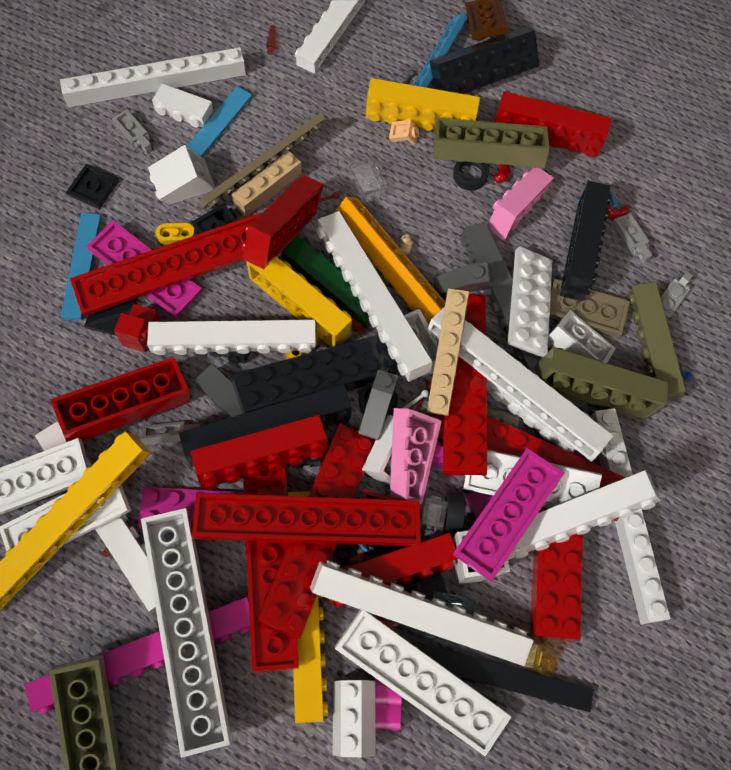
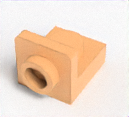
(404, 131)

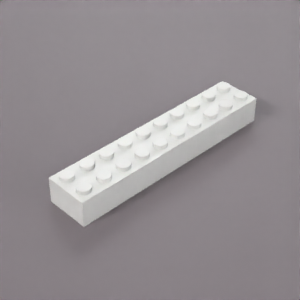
(186, 633)

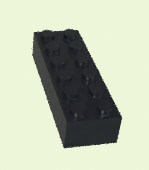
(486, 62)
(586, 241)

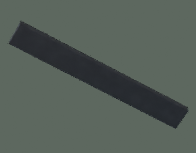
(511, 678)

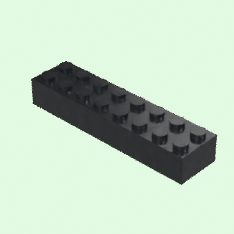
(288, 379)
(330, 404)

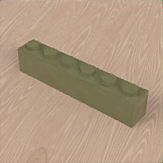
(656, 337)

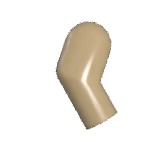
(406, 244)

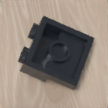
(215, 218)

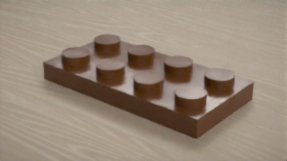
(486, 19)

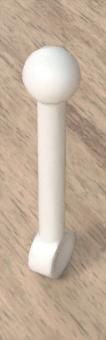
(425, 393)

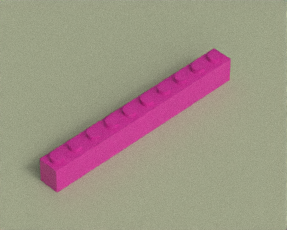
(145, 653)

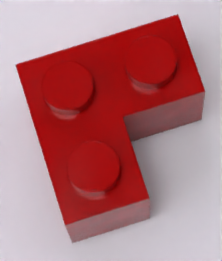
(133, 328)

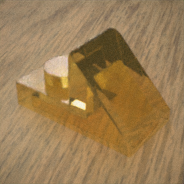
(541, 661)

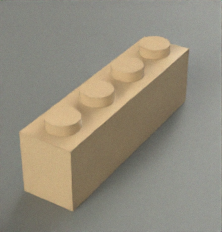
(267, 183)

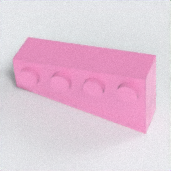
(518, 201)
(412, 453)

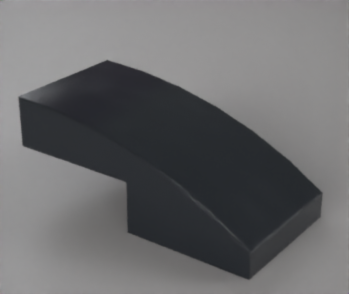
(425, 586)

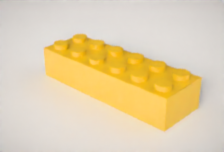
(422, 105)
(303, 300)

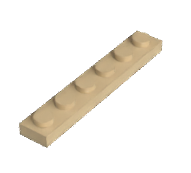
(448, 352)

